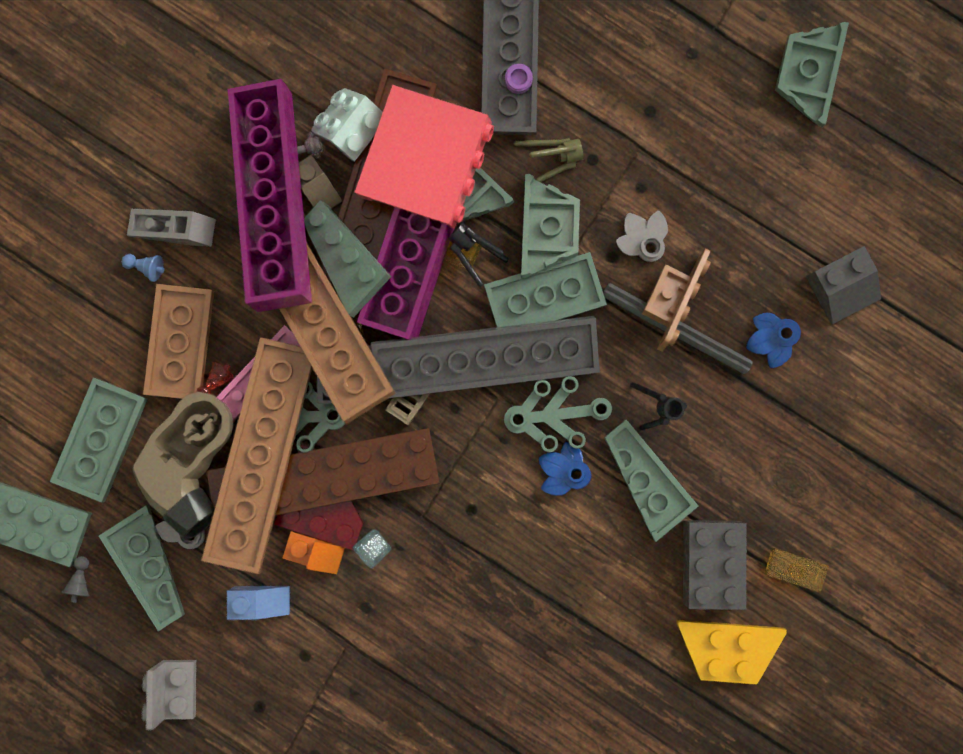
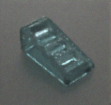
(372, 548)

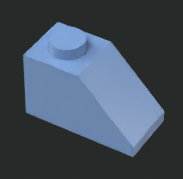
(257, 602)

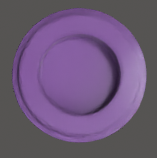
(518, 78)

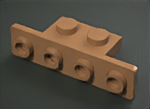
(671, 296)

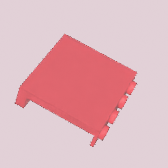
(425, 156)

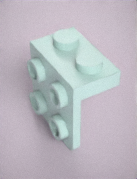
(348, 122)

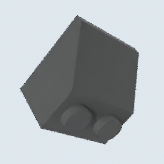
(846, 285)

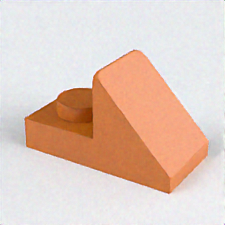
(313, 553)

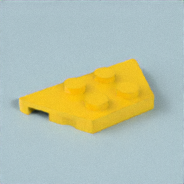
(730, 650)

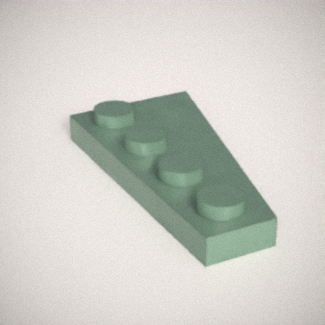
(347, 261)

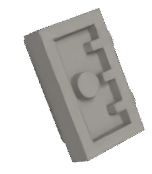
(169, 692)

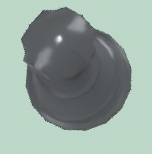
(77, 583)

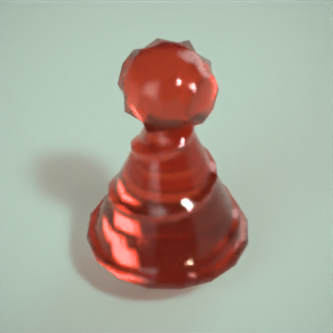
(217, 376)

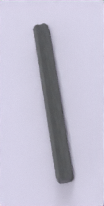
(686, 333)

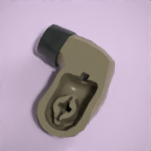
(179, 456)

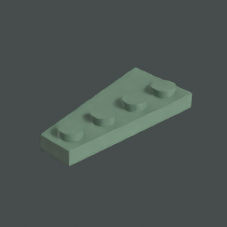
(651, 484)
(143, 563)

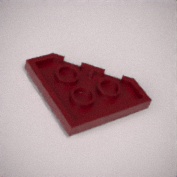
(331, 523)

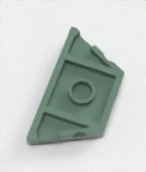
(811, 70)
(485, 197)
(548, 227)

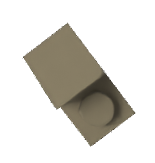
(316, 184)

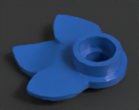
(769, 338)
(560, 469)

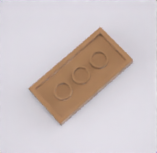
(178, 341)

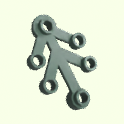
(552, 415)
(316, 417)

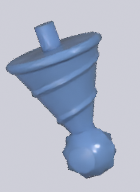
(150, 267)

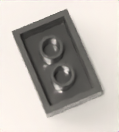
(714, 564)

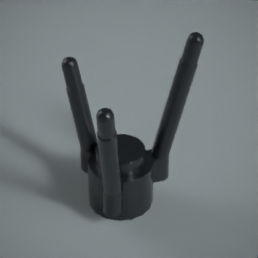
(465, 238)
(667, 407)

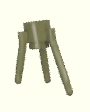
(567, 151)

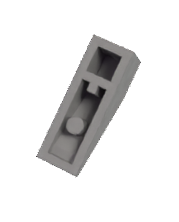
(172, 226)

